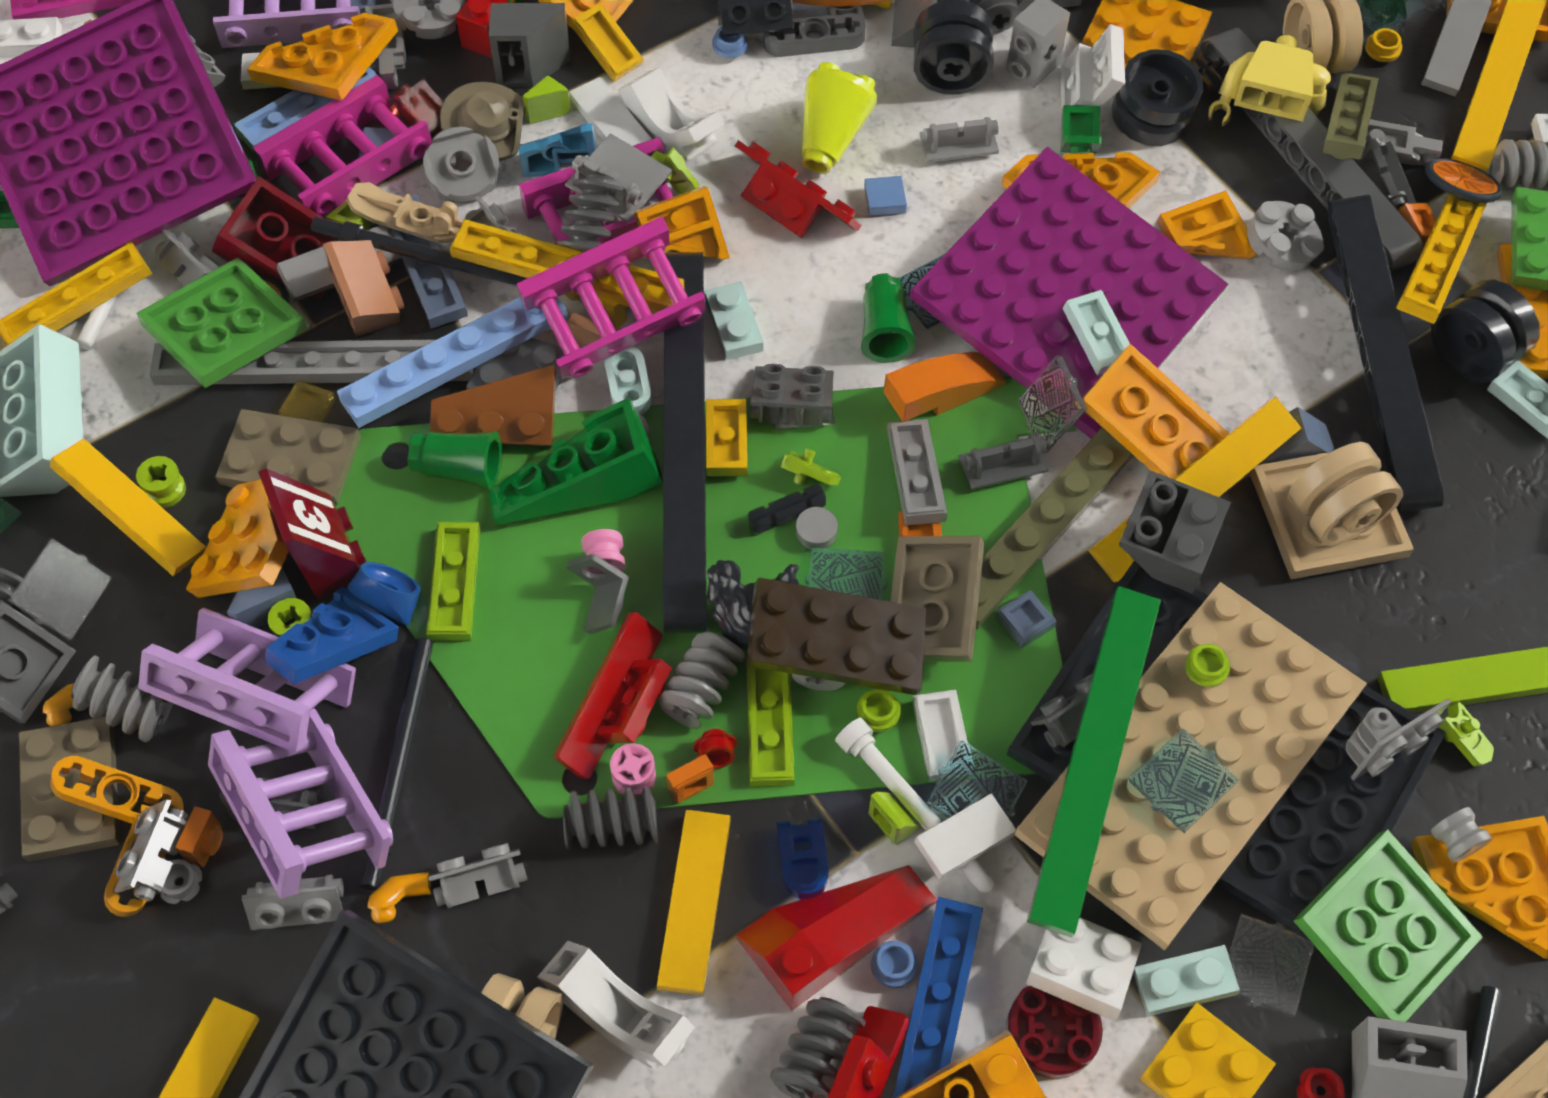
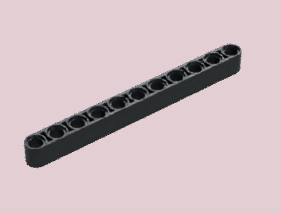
(685, 463)

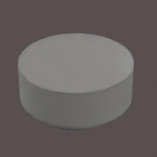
(816, 528)

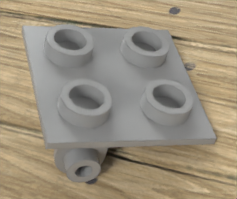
(629, 167)
(1382, 737)

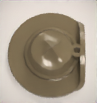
(489, 111)

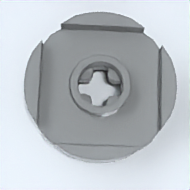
(427, 23)
(452, 183)
(1297, 224)

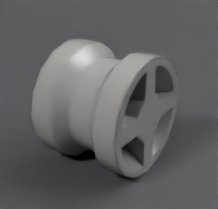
(1461, 834)

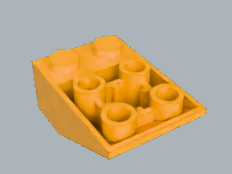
(986, 1071)

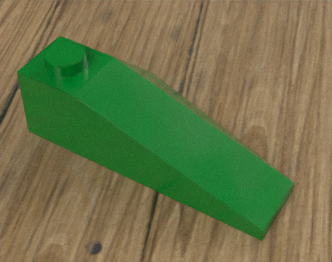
(593, 468)

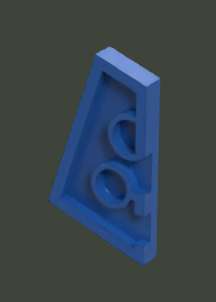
(330, 638)

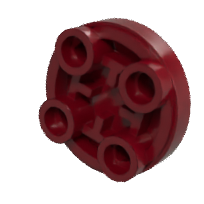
(1053, 1033)

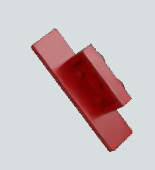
(787, 199)
(617, 698)
(870, 1055)

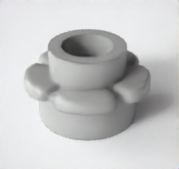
(189, 889)

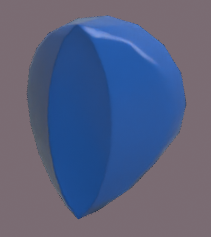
(386, 590)

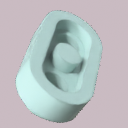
(629, 383)

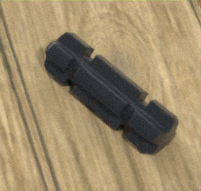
(1211, 77)
(786, 508)

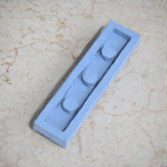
(283, 113)

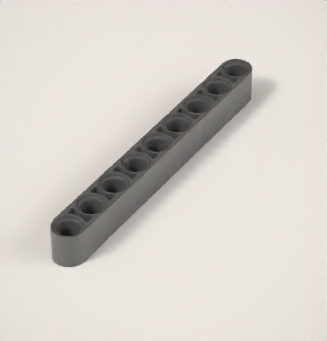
(1325, 176)

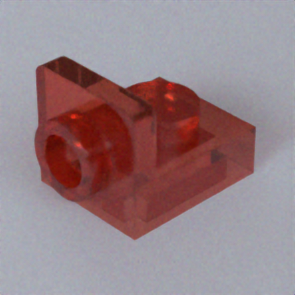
(418, 104)

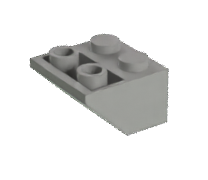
(1407, 1060)

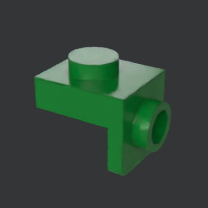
(1080, 129)

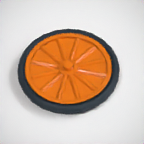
(1463, 180)

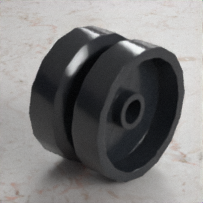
(953, 47)
(1157, 97)
(1485, 330)

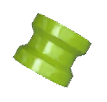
(164, 492)
(285, 611)

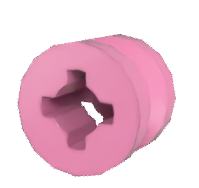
(606, 545)
(633, 759)

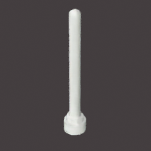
(858, 740)

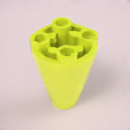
(833, 114)

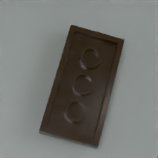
(836, 636)

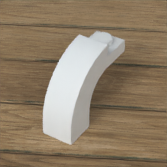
(664, 116)
(613, 1008)

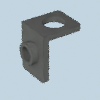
(608, 595)

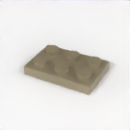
(293, 447)
(945, 580)
(49, 823)

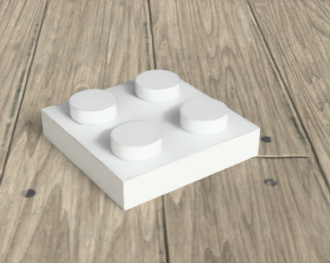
(1087, 968)

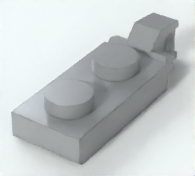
(394, 54)
(1408, 145)

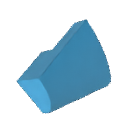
(547, 153)

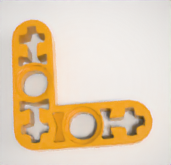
(123, 812)

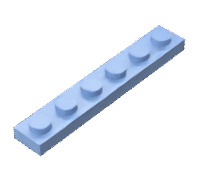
(442, 360)

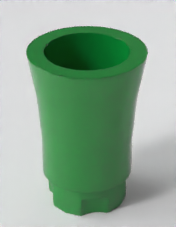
(886, 321)
(457, 456)

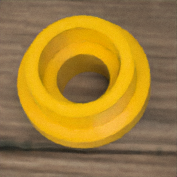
(1384, 45)

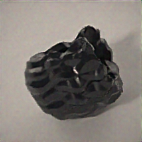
(734, 600)

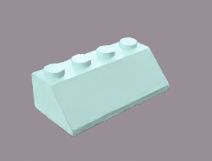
(38, 410)

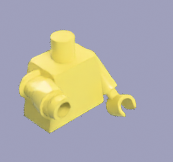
(1274, 81)

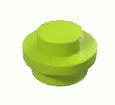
(1207, 665)
(879, 710)

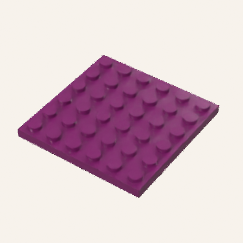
(113, 138)
(1053, 242)

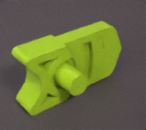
(680, 178)
(804, 467)
(1466, 735)

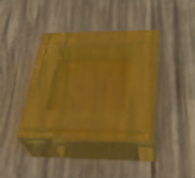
(307, 402)

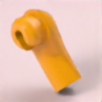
(58, 707)
(393, 890)

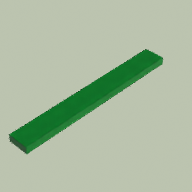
(1094, 763)

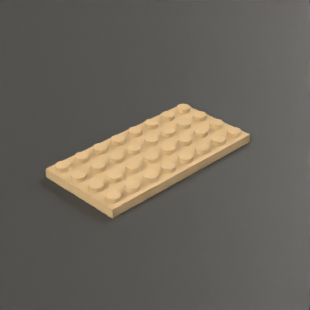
(1259, 724)

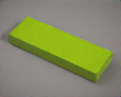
(453, 581)
(770, 728)

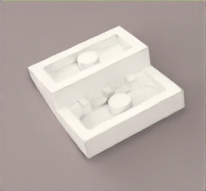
(1094, 72)

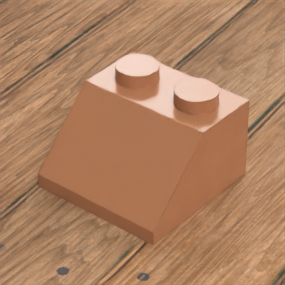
(363, 286)

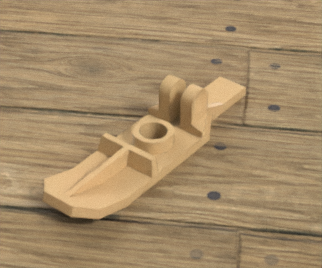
(403, 213)

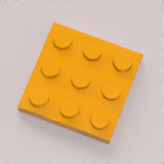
(1151, 25)

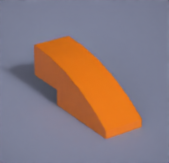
(940, 383)

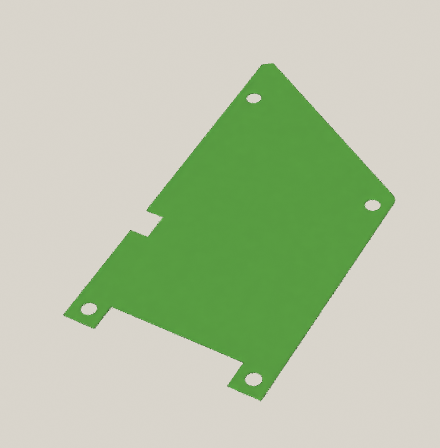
(529, 641)

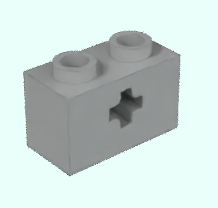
(1037, 41)

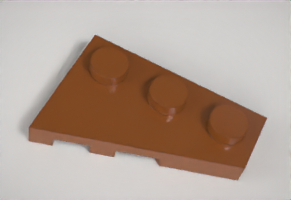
(515, 407)

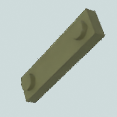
(1350, 116)

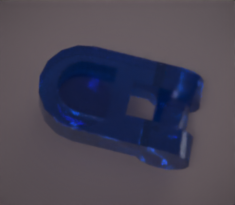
(803, 871)

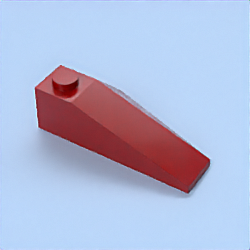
(821, 937)

